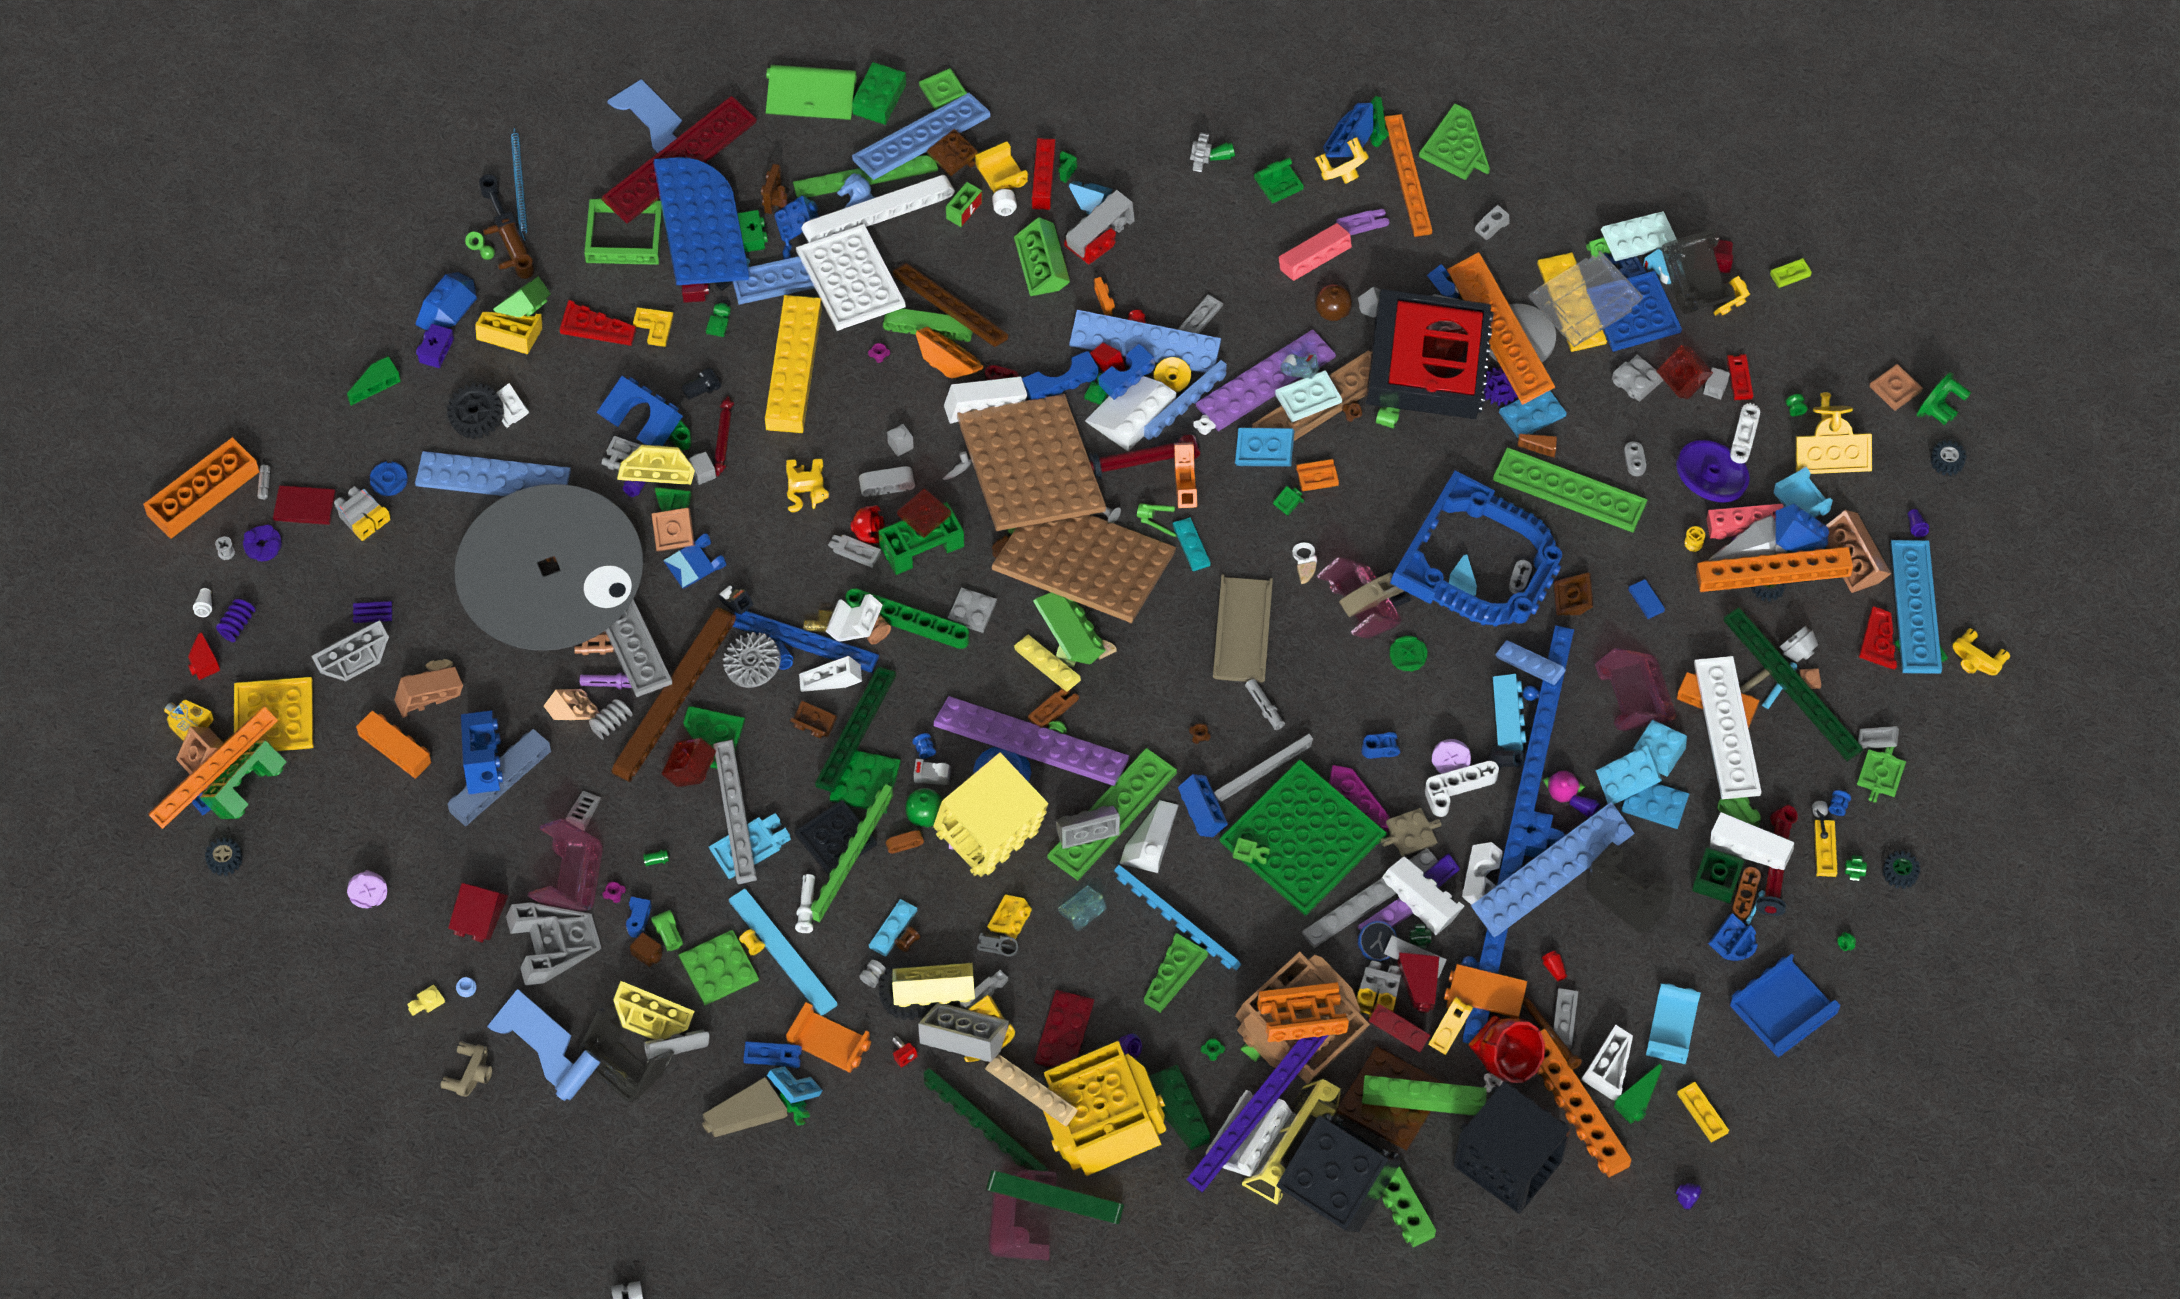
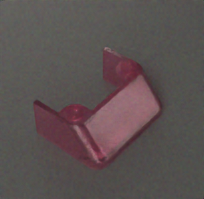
(1346, 577)
(578, 871)
(1014, 1241)

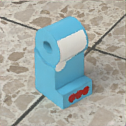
(1657, 263)

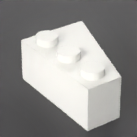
(1609, 1064)

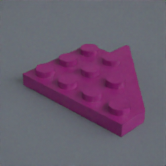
(1354, 790)

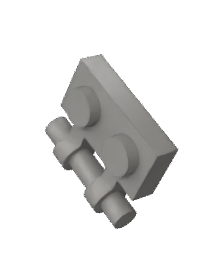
(618, 449)

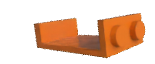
(1486, 991)
(827, 1039)

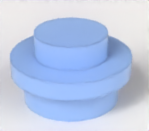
(466, 987)

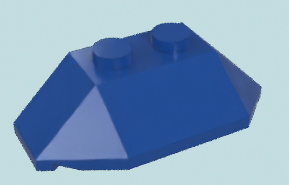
(1354, 124)
(447, 301)

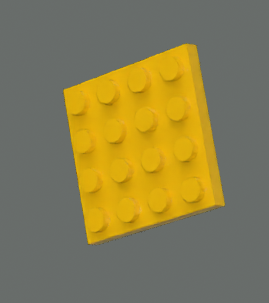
(287, 701)

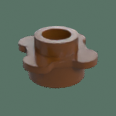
(1357, 412)
(1199, 728)

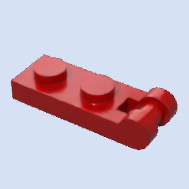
(1740, 377)

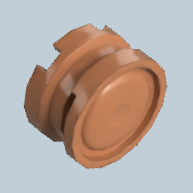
(880, 630)

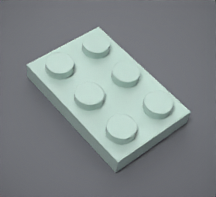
(1308, 396)

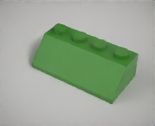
(1041, 258)
(1070, 628)

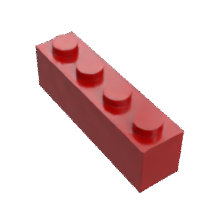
(1043, 174)

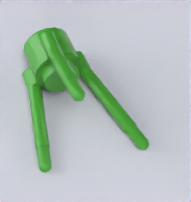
(1147, 511)

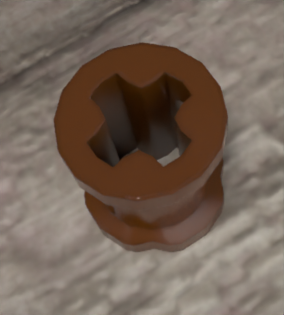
(910, 935)

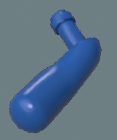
(786, 251)

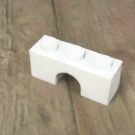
(1483, 859)

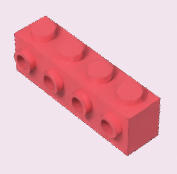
(1315, 251)
(1733, 521)

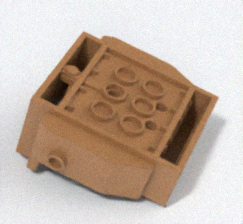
(1305, 973)

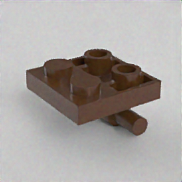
(952, 152)
(773, 191)

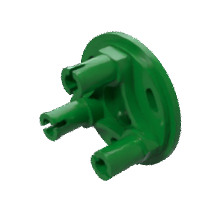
(1935, 403)

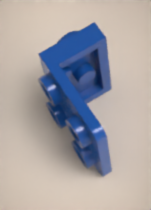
(794, 215)

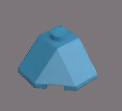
(1089, 195)

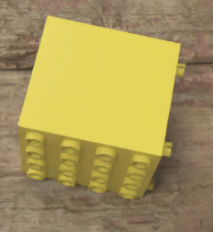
(990, 815)

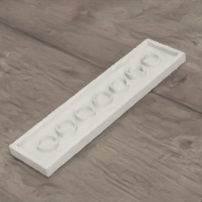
(1727, 727)

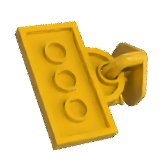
(1833, 444)

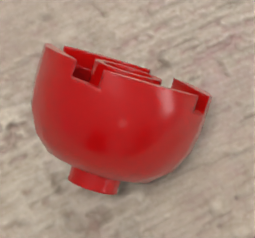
(867, 521)

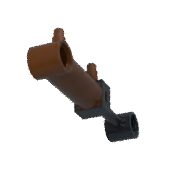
(506, 227)

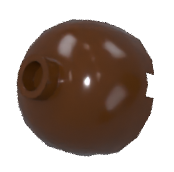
(1333, 302)

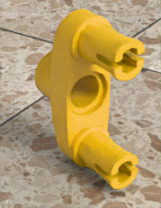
(1346, 170)
(1975, 658)

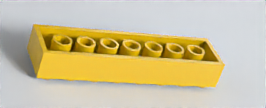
(793, 364)

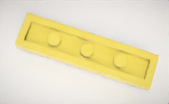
(1047, 663)

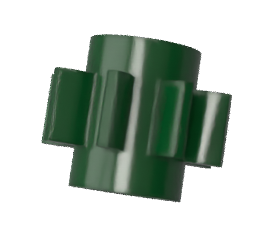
(1420, 936)

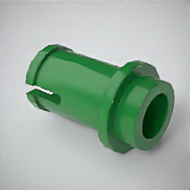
(656, 858)

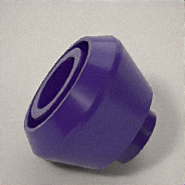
(1131, 1045)
(1688, 1194)

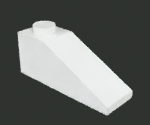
(833, 675)

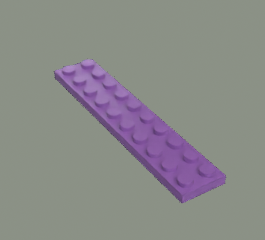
(1031, 740)

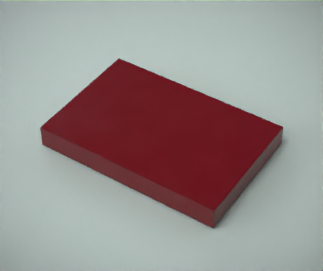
(304, 505)

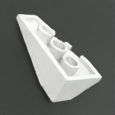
(1150, 840)

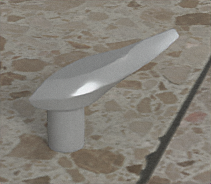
(960, 467)

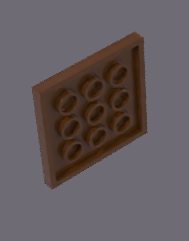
(1391, 1123)

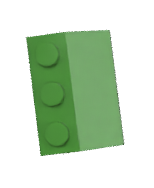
(525, 300)

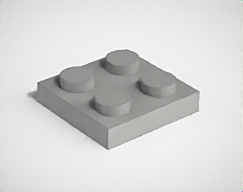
(972, 610)

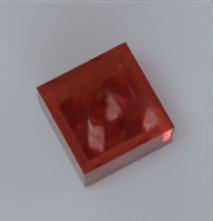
(1684, 372)
(689, 762)

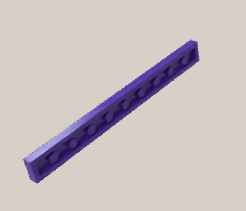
(1254, 1111)

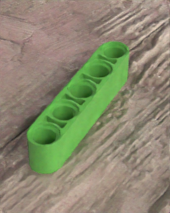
(912, 321)

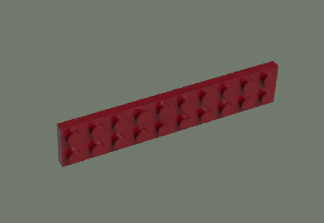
(698, 143)

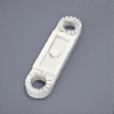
(1745, 433)

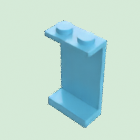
(1673, 1023)

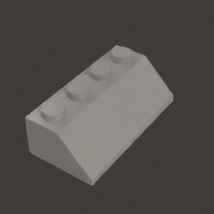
(963, 1032)

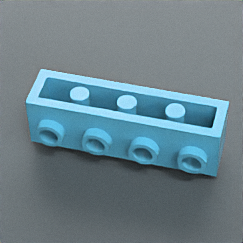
(1508, 712)

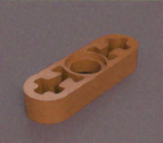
(1744, 886)

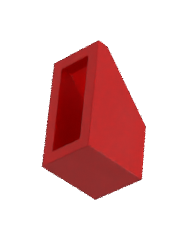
(202, 659)

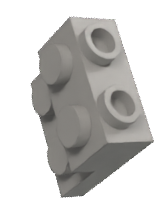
(1636, 378)

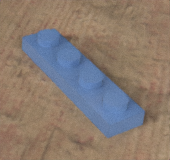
(1530, 662)

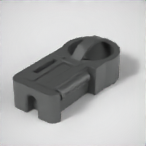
(994, 944)

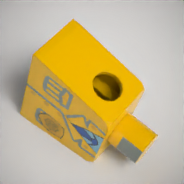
(187, 715)

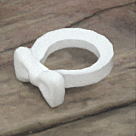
(1312, 558)

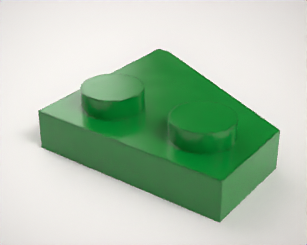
(672, 499)

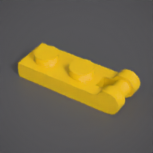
(1450, 1026)

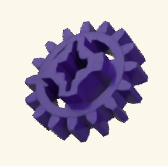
(1500, 386)

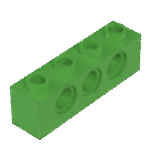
(1416, 1233)

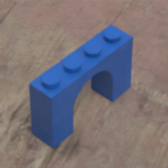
(628, 394)

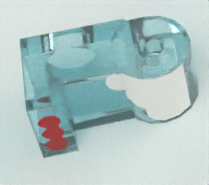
(1300, 366)

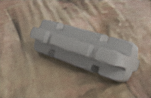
(263, 482)

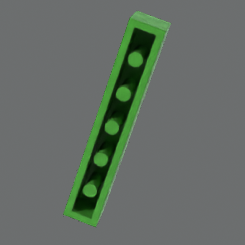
(1423, 1095)

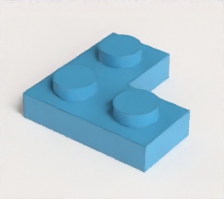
(794, 1089)

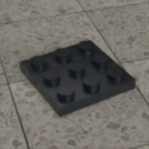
(829, 835)

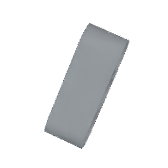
(886, 481)

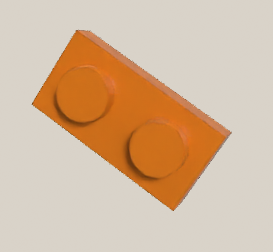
(1102, 292)

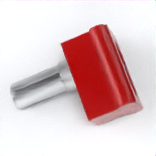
(905, 1053)

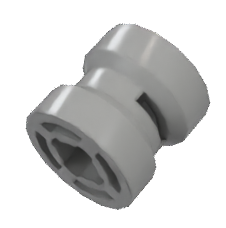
(872, 973)

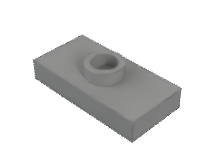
(1878, 737)

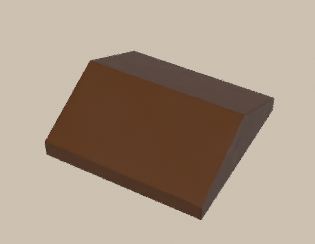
(1573, 595)

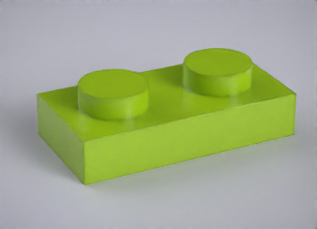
(1790, 273)

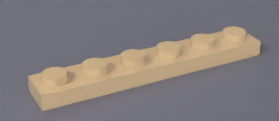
(1031, 1089)

